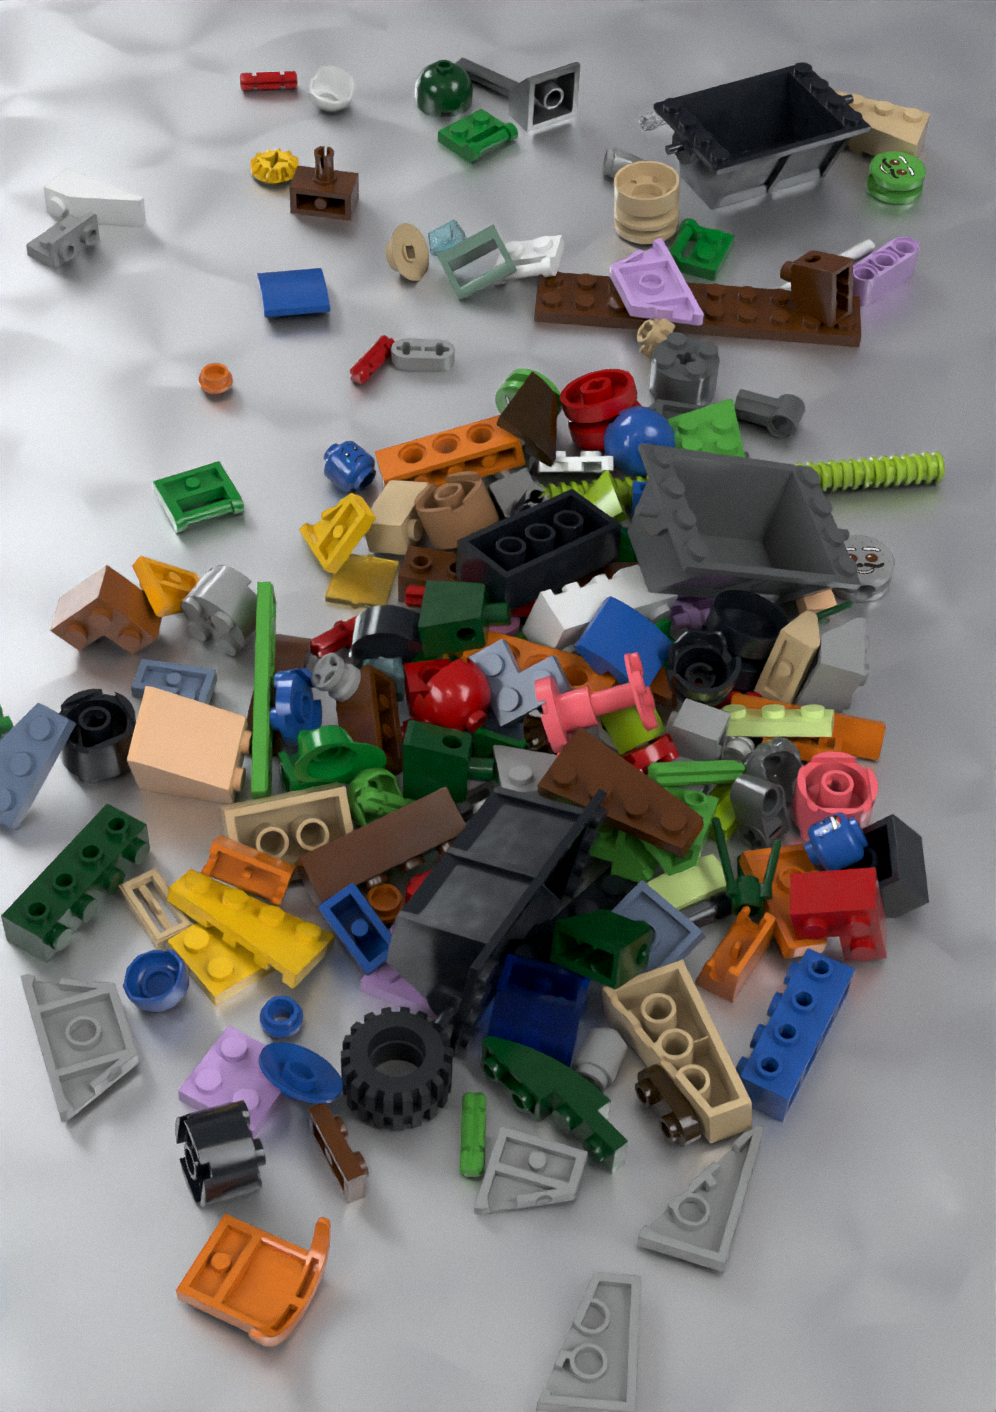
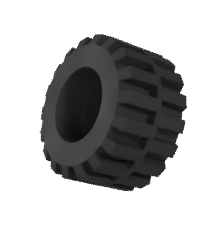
(393, 1098)

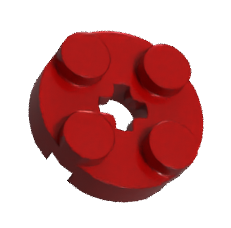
(659, 750)

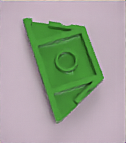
(709, 430)

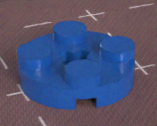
(295, 705)

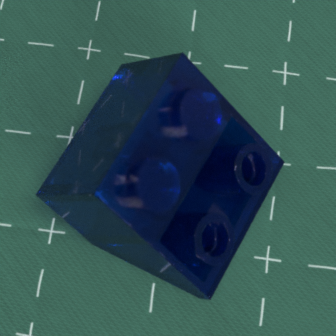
(540, 1007)

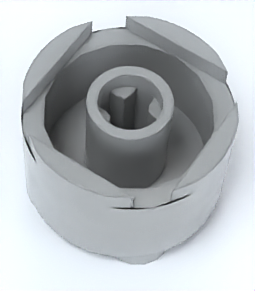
(222, 609)

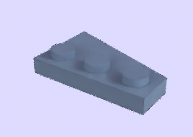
(27, 759)

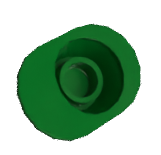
(333, 756)

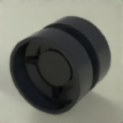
(750, 630)

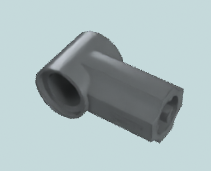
(778, 415)

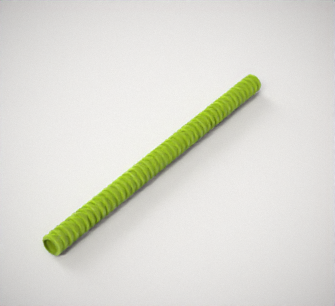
(832, 475)

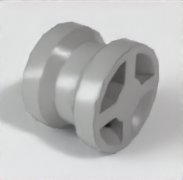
(336, 677)

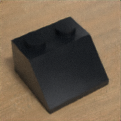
(899, 865)

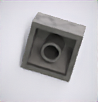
(545, 97)

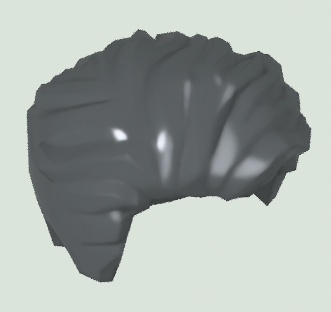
(776, 762)

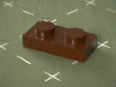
(331, 1138)

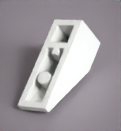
(80, 194)

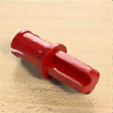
(334, 639)

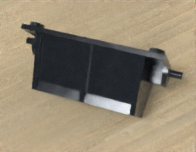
(759, 133)
(484, 897)

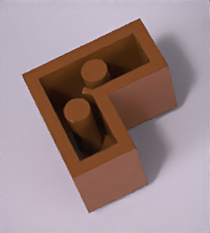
(107, 607)

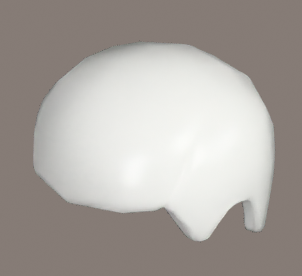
(331, 88)

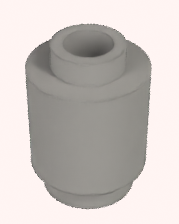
(600, 1057)

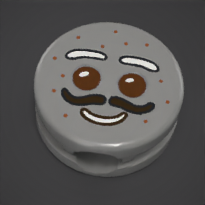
(874, 570)

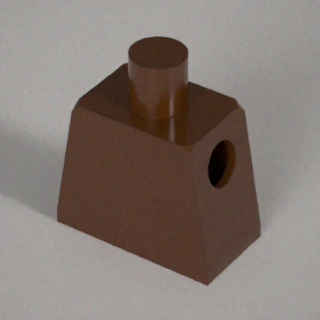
(821, 285)

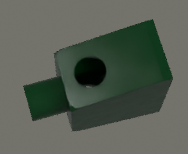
(458, 617)
(439, 759)
(602, 946)

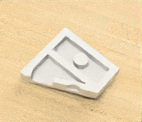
(588, 463)

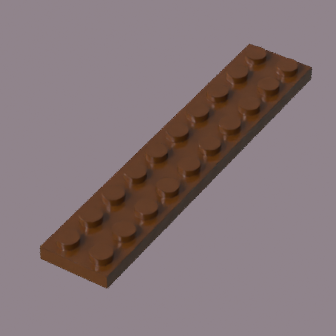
(726, 310)

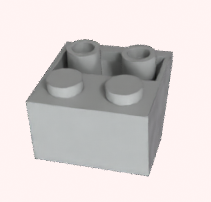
(837, 668)

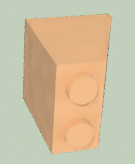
(188, 748)

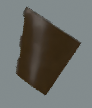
(533, 419)

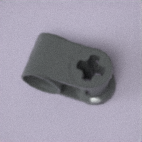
(759, 811)

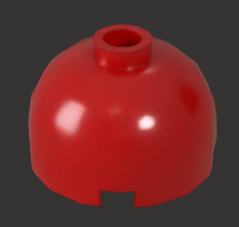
(456, 697)

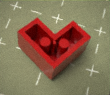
(840, 906)

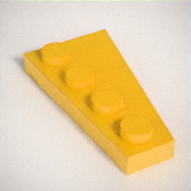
(262, 928)

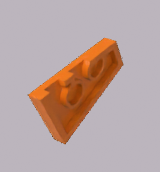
(791, 860)

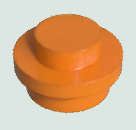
(215, 378)
(386, 902)

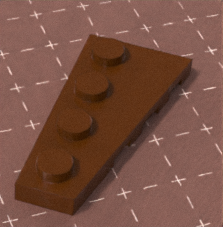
(633, 799)

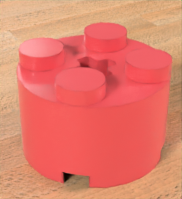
(830, 786)

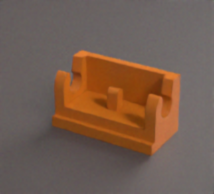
(249, 869)
(737, 955)

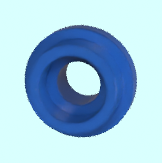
(281, 1007)

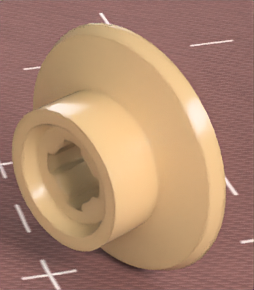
(408, 252)

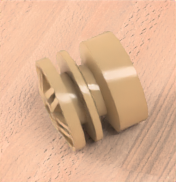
(646, 202)

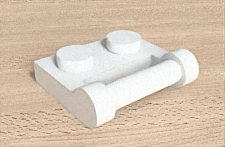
(533, 257)

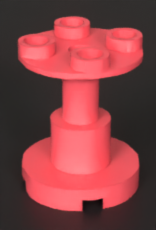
(581, 708)

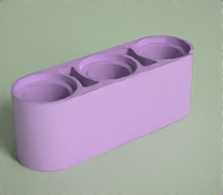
(885, 269)

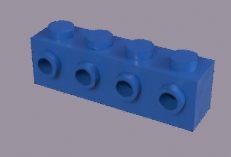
(794, 1032)

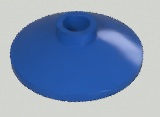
(300, 1073)

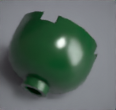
(443, 88)

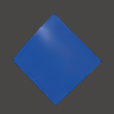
(293, 292)
(619, 631)

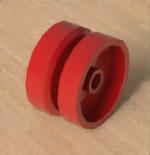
(595, 402)

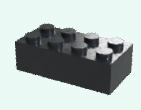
(539, 549)

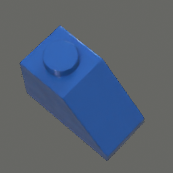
(357, 928)

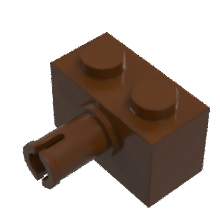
(324, 190)

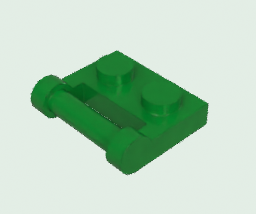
(476, 135)
(708, 254)
(194, 488)

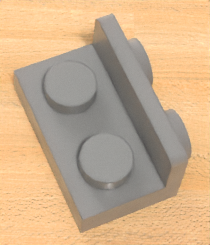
(64, 240)

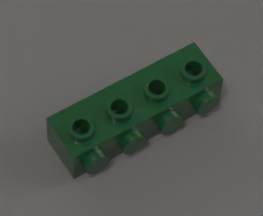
(76, 883)

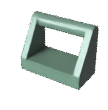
(470, 250)

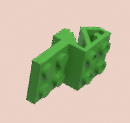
(638, 859)

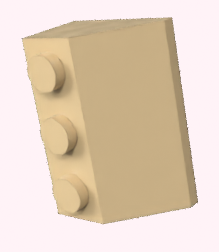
(290, 821)

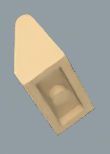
(790, 659)

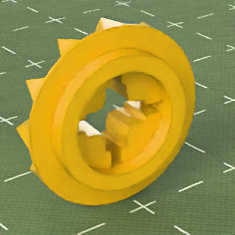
(281, 172)

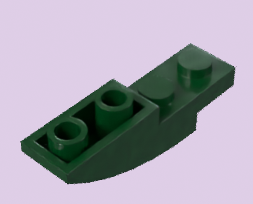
(549, 1087)

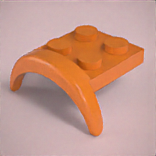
(256, 1278)

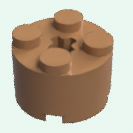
(455, 509)

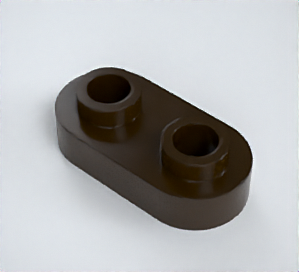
(674, 1113)

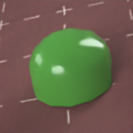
(376, 778)

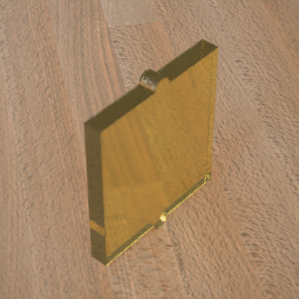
(362, 582)

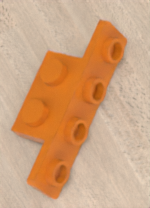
(850, 733)

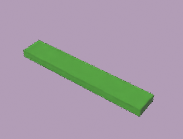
(263, 691)

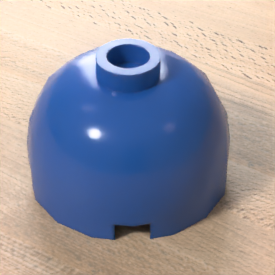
(631, 429)

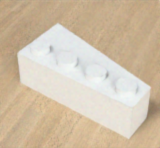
(562, 618)

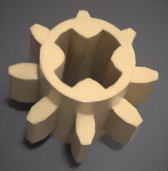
(652, 333)

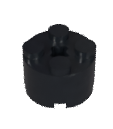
(101, 734)
(219, 1153)

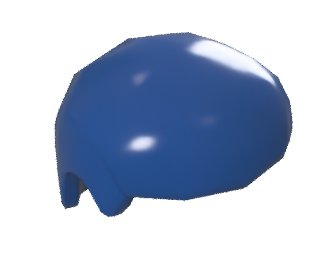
(156, 980)

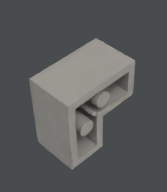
(698, 734)

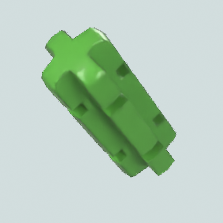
(381, 801)
(473, 1135)

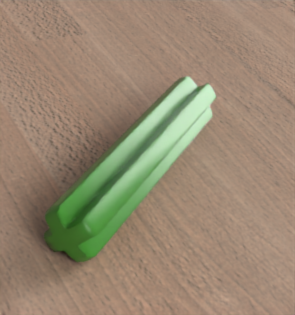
(695, 772)

